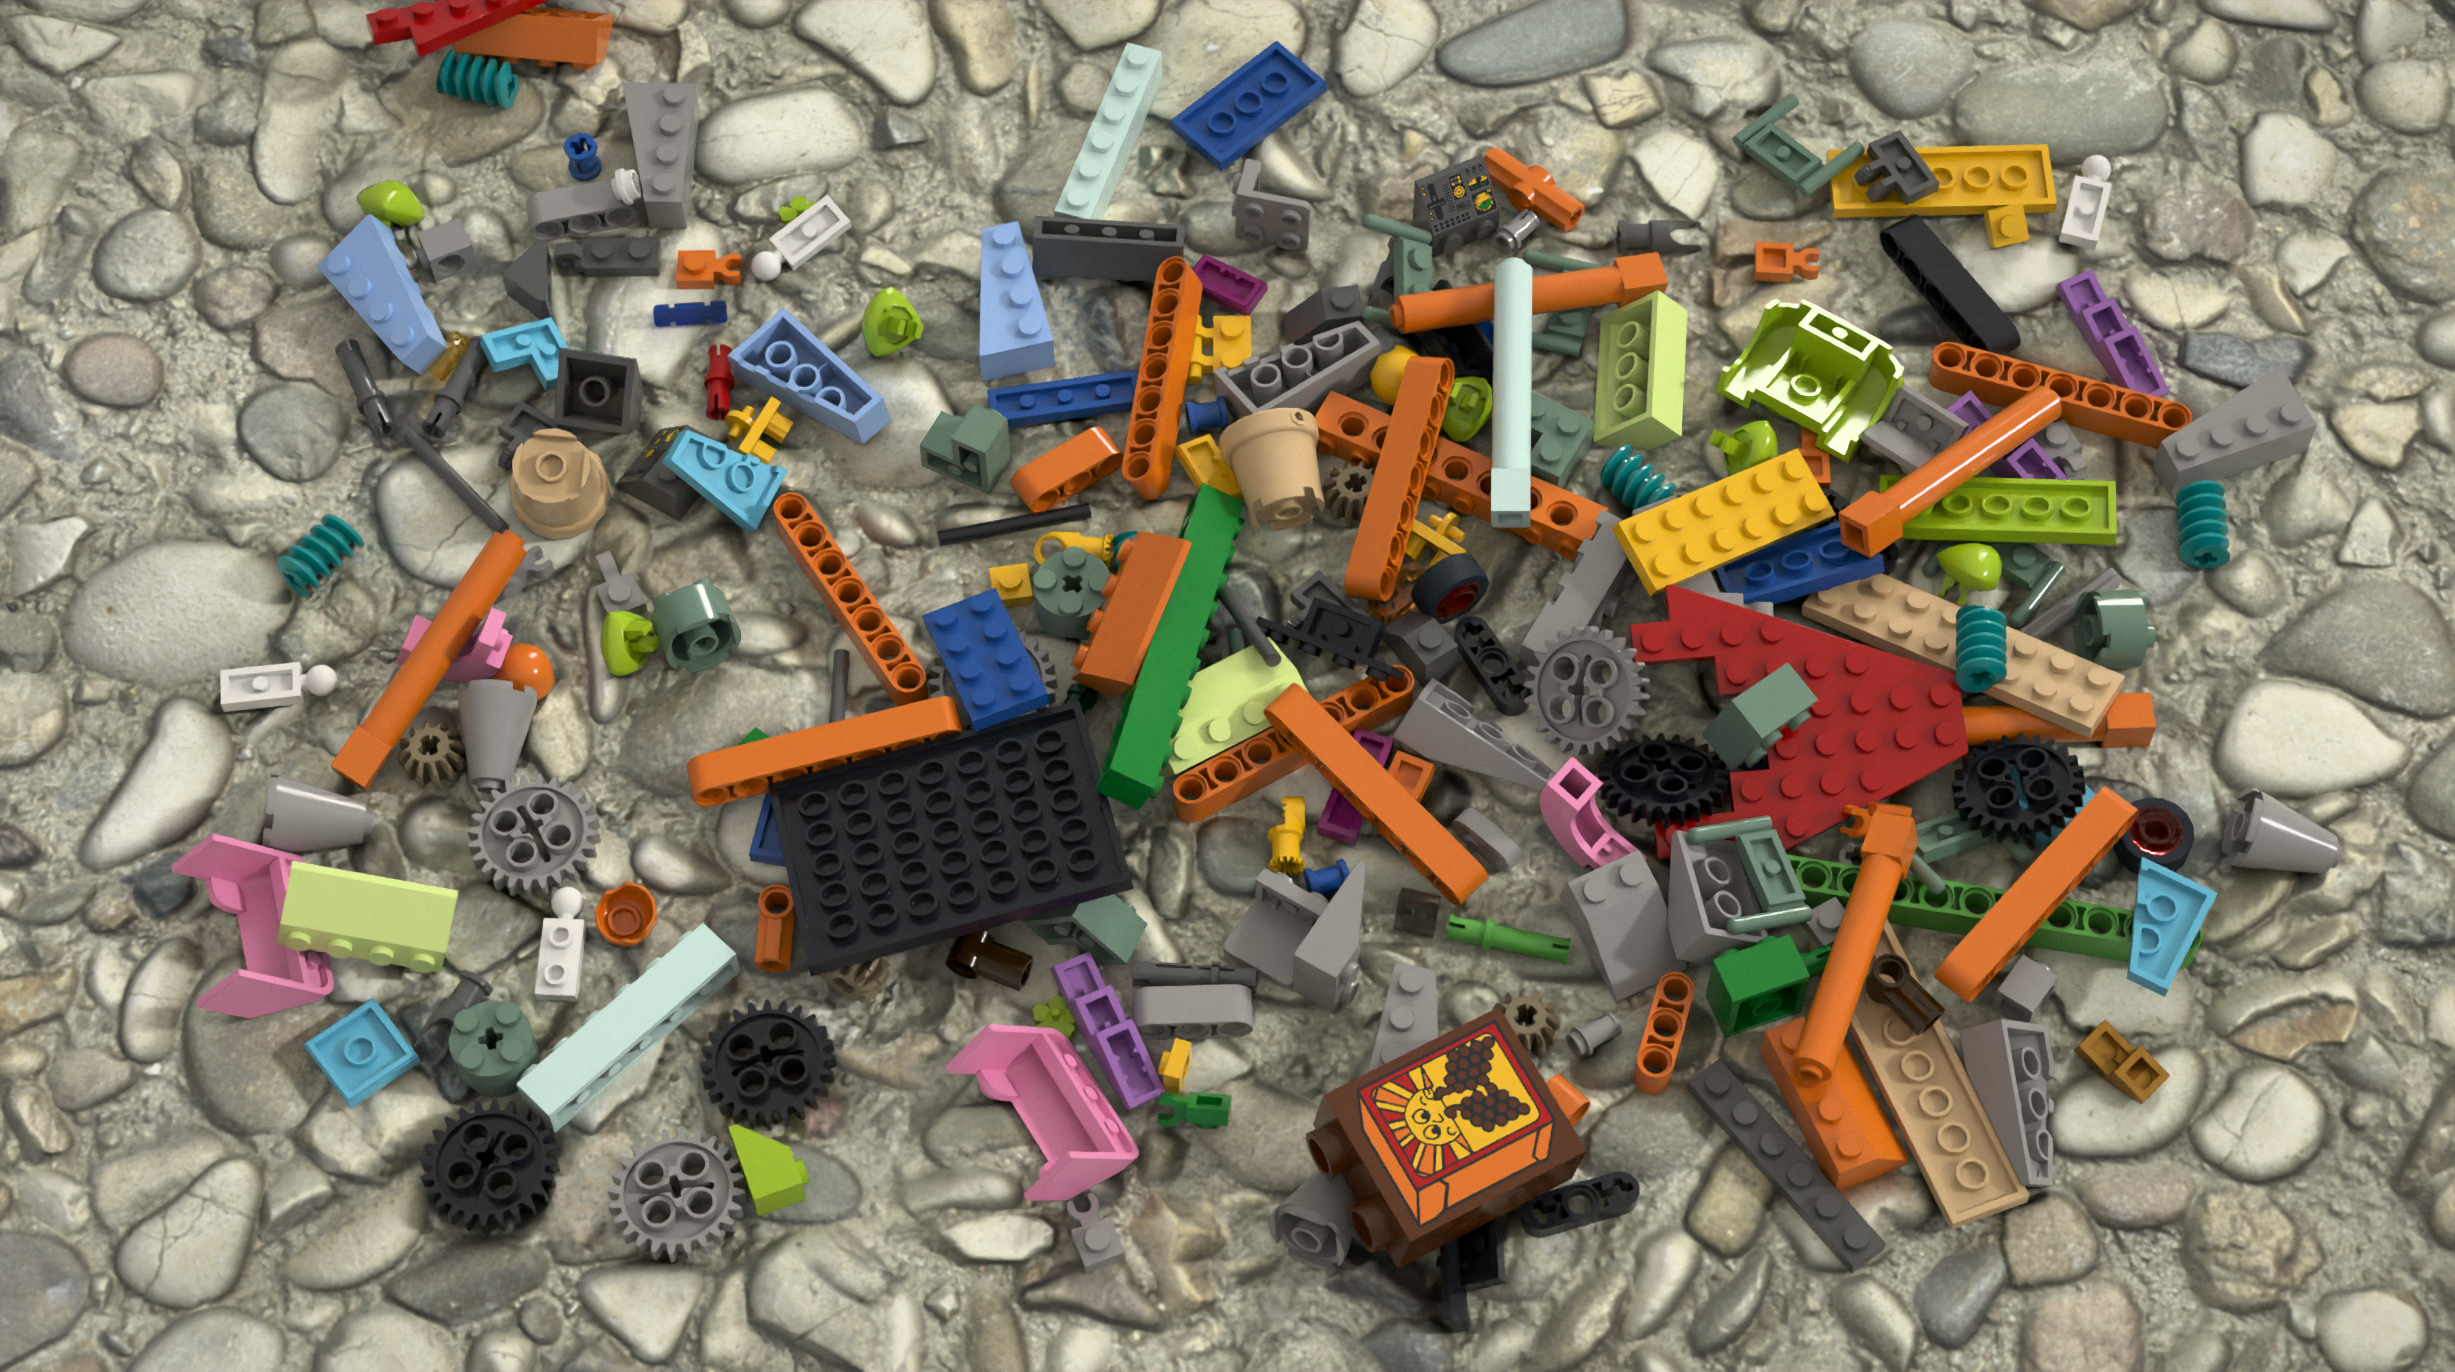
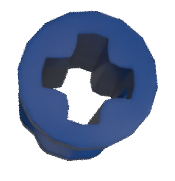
(589, 161)
(1206, 415)
(1326, 880)

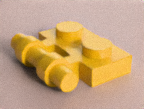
(1230, 346)

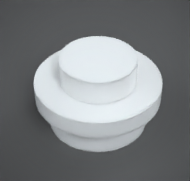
(626, 186)

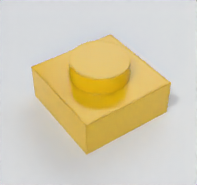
(2006, 225)
(1012, 584)
(1175, 1065)

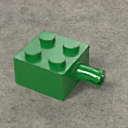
(1761, 983)

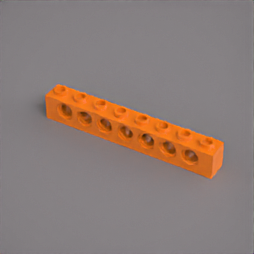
(1548, 506)

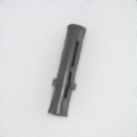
(451, 398)
(370, 400)
(1182, 974)

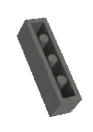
(1103, 248)

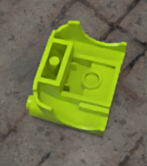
(1816, 374)

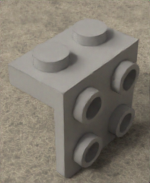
(1267, 216)
(1913, 430)
(1274, 926)

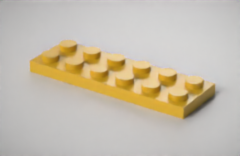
(1969, 180)
(1723, 522)

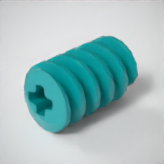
(476, 81)
(1631, 482)
(2202, 525)
(316, 552)
(1980, 648)

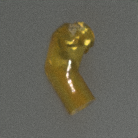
(451, 355)

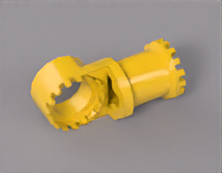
(1094, 545)
(1287, 838)

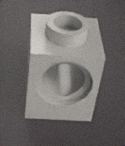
(445, 250)
(2025, 990)

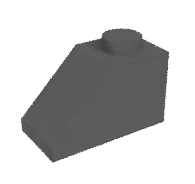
(1323, 312)
(1422, 646)

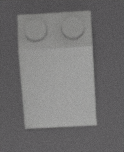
(1704, 893)
(1623, 925)
(1329, 954)

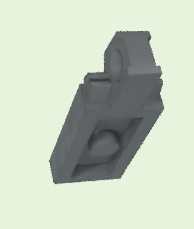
(611, 256)

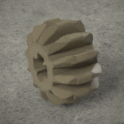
(1348, 491)
(432, 754)
(860, 980)
(1535, 1013)

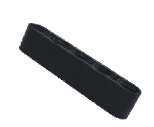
(1948, 286)

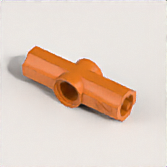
(1533, 190)

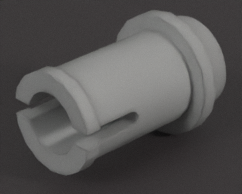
(1509, 236)
(1586, 1038)

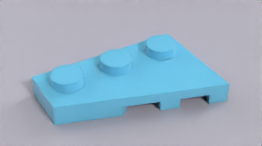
(727, 479)
(2164, 924)

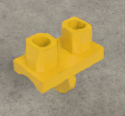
(769, 422)
(1424, 537)

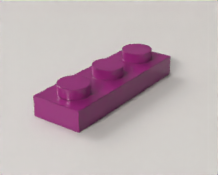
(1339, 817)

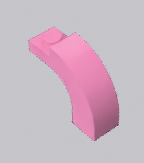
(480, 655)
(1576, 821)

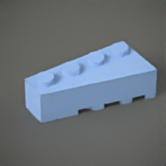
(382, 291)
(1012, 315)
(809, 377)

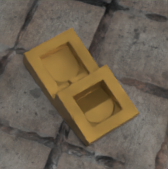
(2120, 1064)

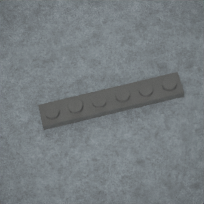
(1786, 1166)

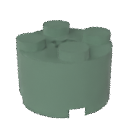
(1068, 592)
(695, 626)
(2113, 628)
(492, 1047)

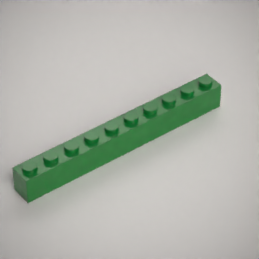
(1160, 687)

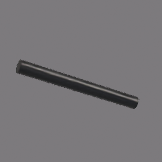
(1014, 524)

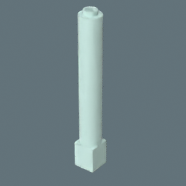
(1512, 394)

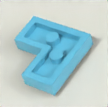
(525, 344)

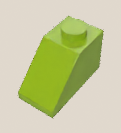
(768, 1170)

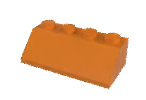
(545, 36)
(1130, 612)
(1837, 1115)

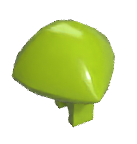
(391, 203)
(890, 323)
(1467, 408)
(1746, 446)
(1973, 566)
(626, 642)

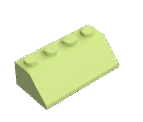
(1641, 373)
(1228, 705)
(366, 917)

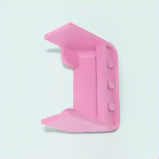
(253, 885)
(1056, 1102)

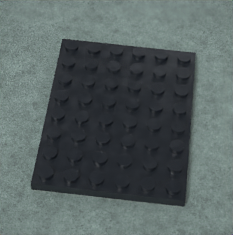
(947, 838)

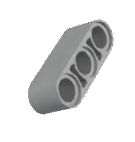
(577, 211)
(1193, 1011)

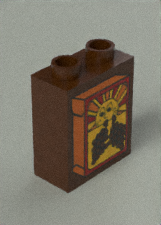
(1444, 1139)

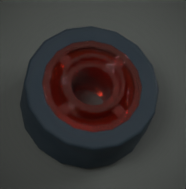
(1450, 588)
(2164, 821)

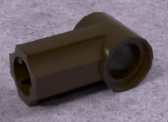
(981, 956)
(1905, 996)

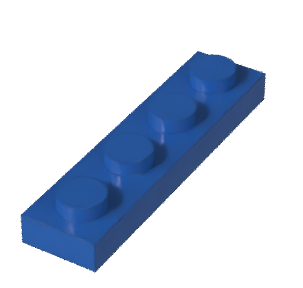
(1065, 398)

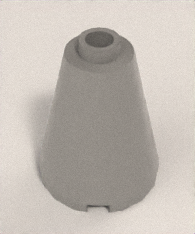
(494, 729)
(312, 818)
(2276, 837)
(1316, 1221)

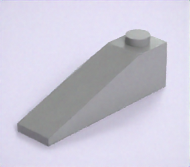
(1446, 731)
(2010, 1074)

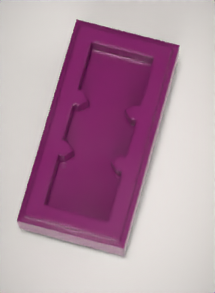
(1229, 285)

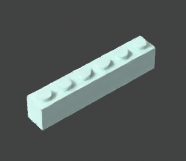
(1112, 134)
(627, 1027)

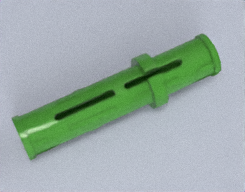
(1507, 939)

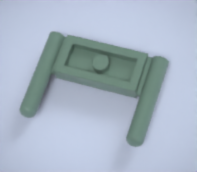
(1786, 156)
(1411, 262)
(1568, 327)
(2020, 565)
(1950, 836)
(1767, 870)

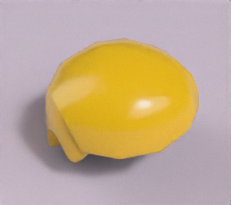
(1388, 373)

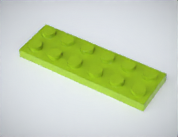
(2019, 512)

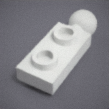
(2087, 203)
(801, 239)
(273, 685)
(561, 949)

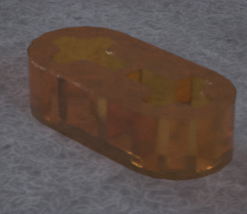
(1402, 599)

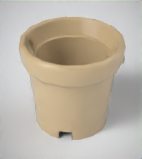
(1275, 466)
(558, 485)

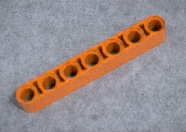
(1162, 378)
(2077, 394)
(1399, 478)
(844, 586)
(1281, 757)
(750, 767)
(1375, 794)
(2036, 894)

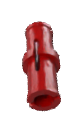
(718, 382)

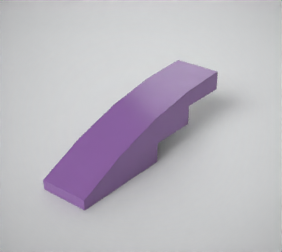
(2109, 336)
(2024, 461)
(1107, 1031)

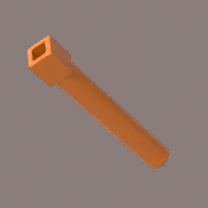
(1620, 284)
(1878, 518)
(2125, 724)
(375, 739)
(1885, 862)

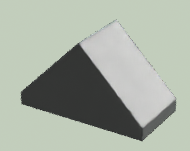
(530, 280)

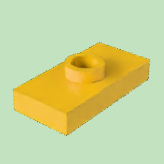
(1206, 465)

